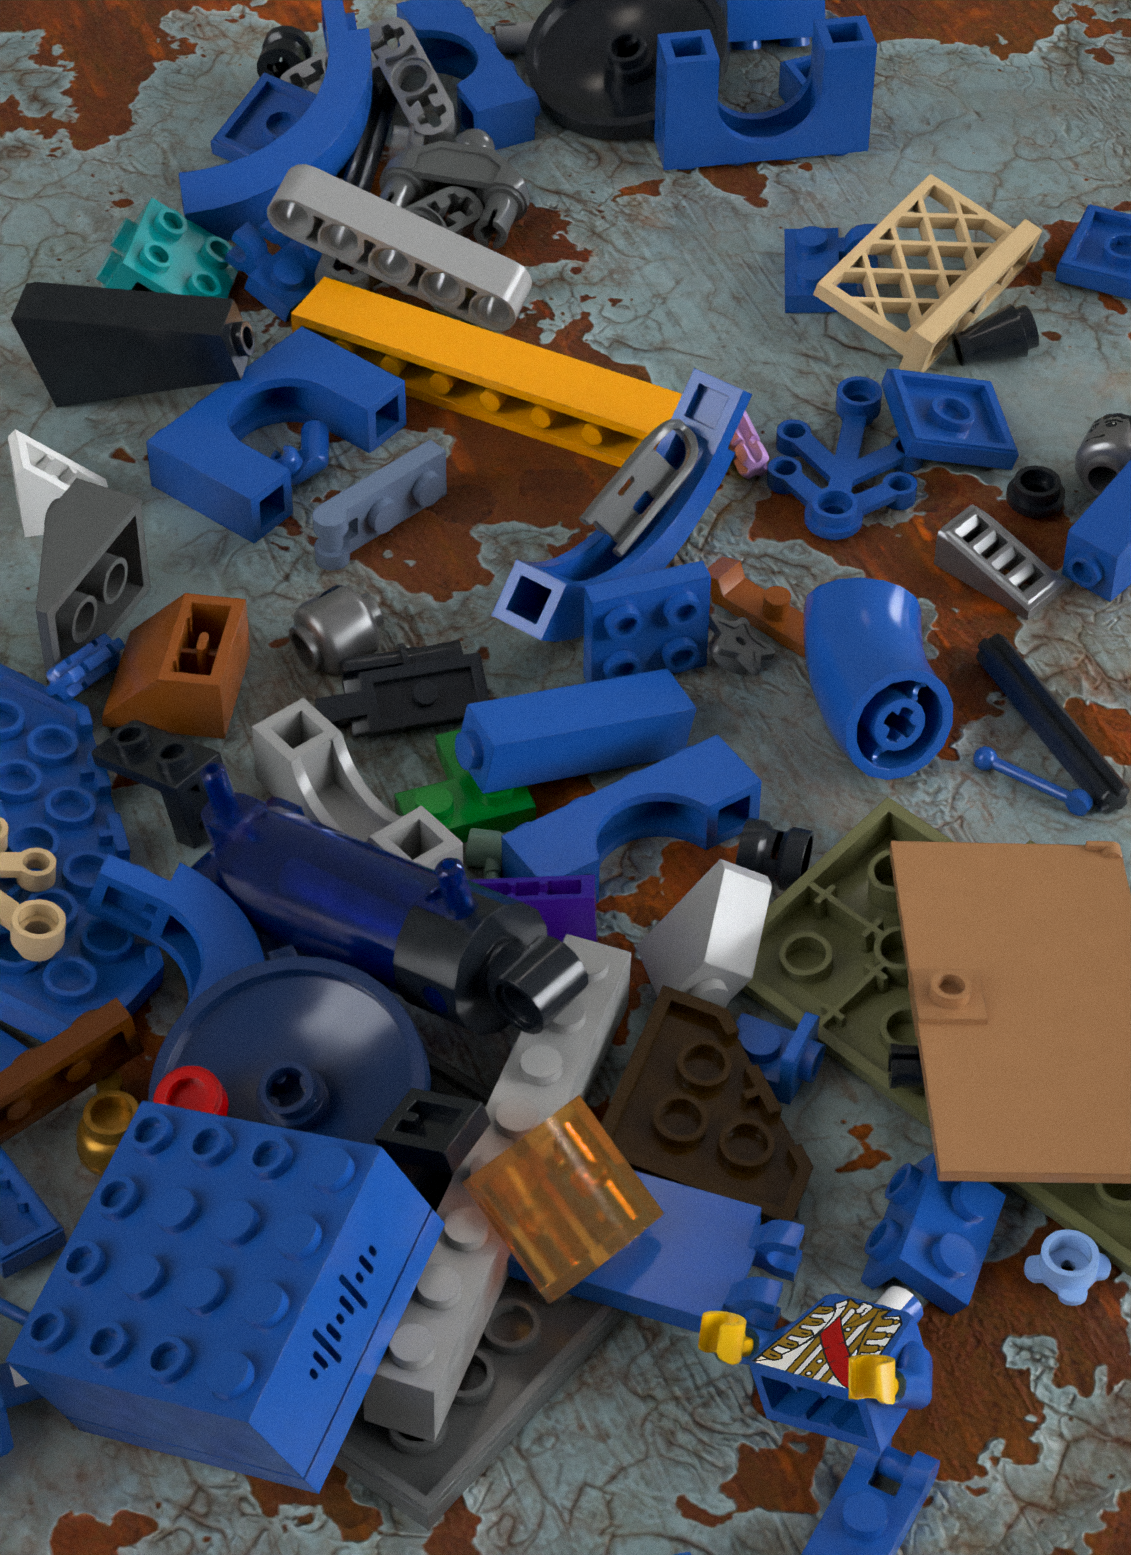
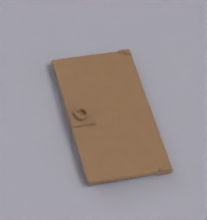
(1021, 1006)

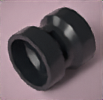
(775, 853)

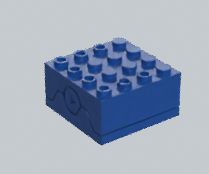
(229, 1293)

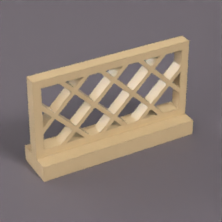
(957, 305)

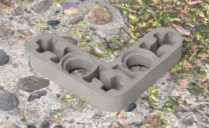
(394, 67)

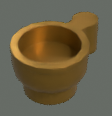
(104, 1123)

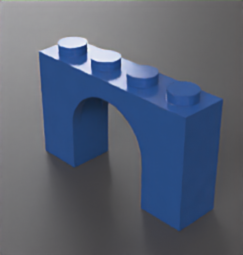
(822, 119)
(296, 381)

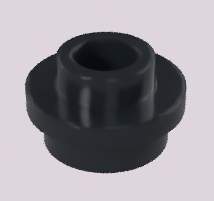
(1036, 492)

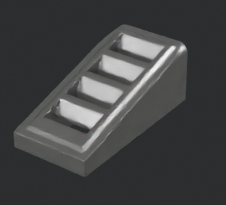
(977, 534)

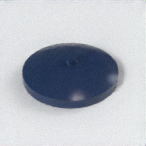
(302, 1047)

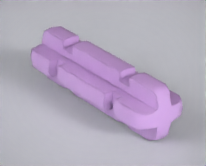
(750, 453)

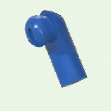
(311, 457)

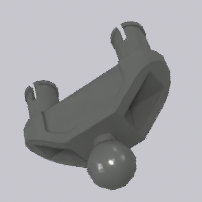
(464, 164)

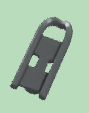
(648, 473)

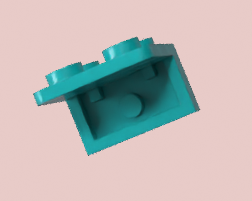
(167, 256)

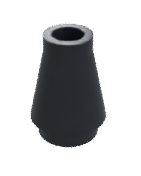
(998, 336)

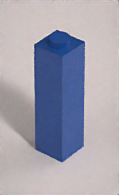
(574, 730)

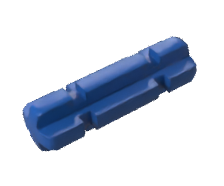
(84, 667)

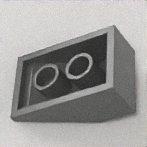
(89, 567)

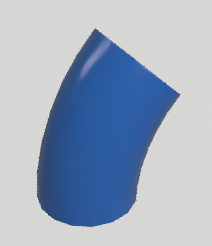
(874, 676)

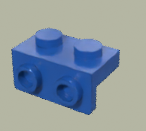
(933, 1235)

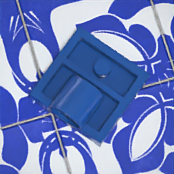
(647, 623)

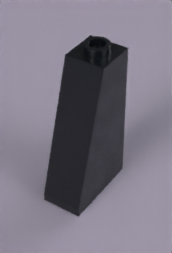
(129, 342)

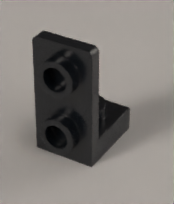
(165, 765)
(431, 1138)

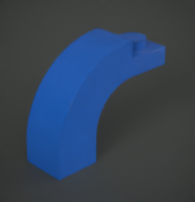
(182, 916)

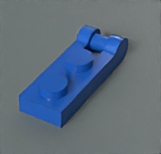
(870, 1520)

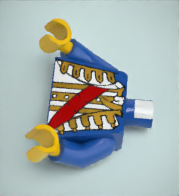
(837, 1368)

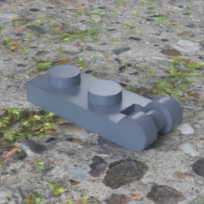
(378, 504)

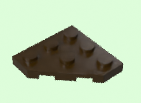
(703, 1112)

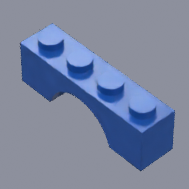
(490, 88)
(691, 796)

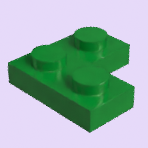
(460, 802)

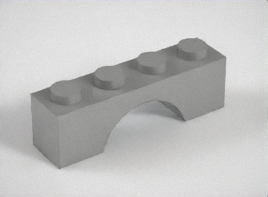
(308, 763)

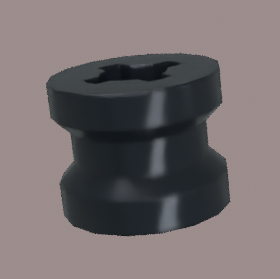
(287, 43)

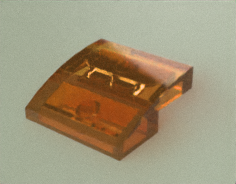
(563, 1199)

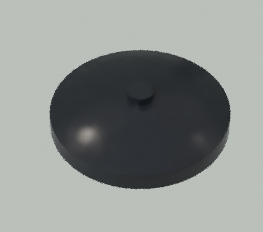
(600, 59)

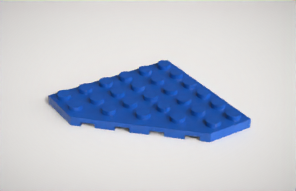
(64, 805)

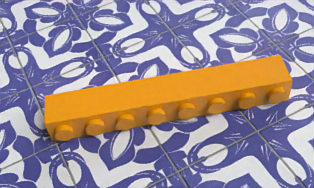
(490, 373)

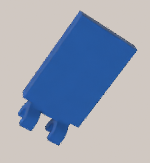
(696, 1261)

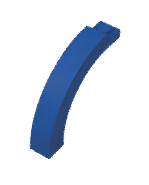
(323, 137)
(549, 594)

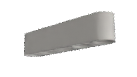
(399, 248)

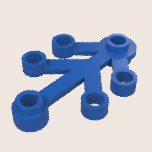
(835, 510)

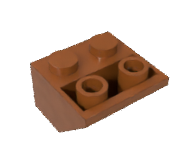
(183, 667)

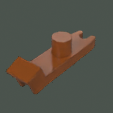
(765, 609)

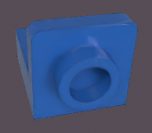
(783, 1054)

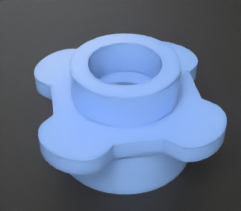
(1070, 1250)

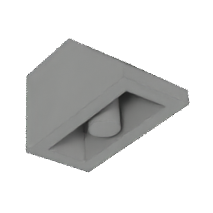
(710, 935)

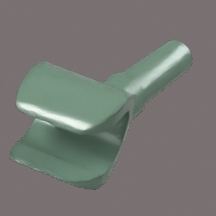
(485, 851)

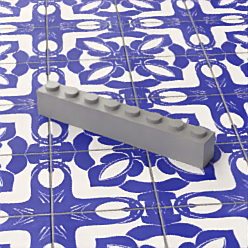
(470, 1258)

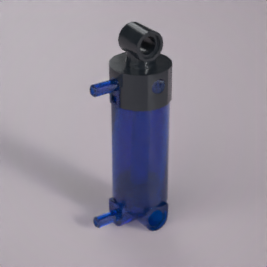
(404, 924)

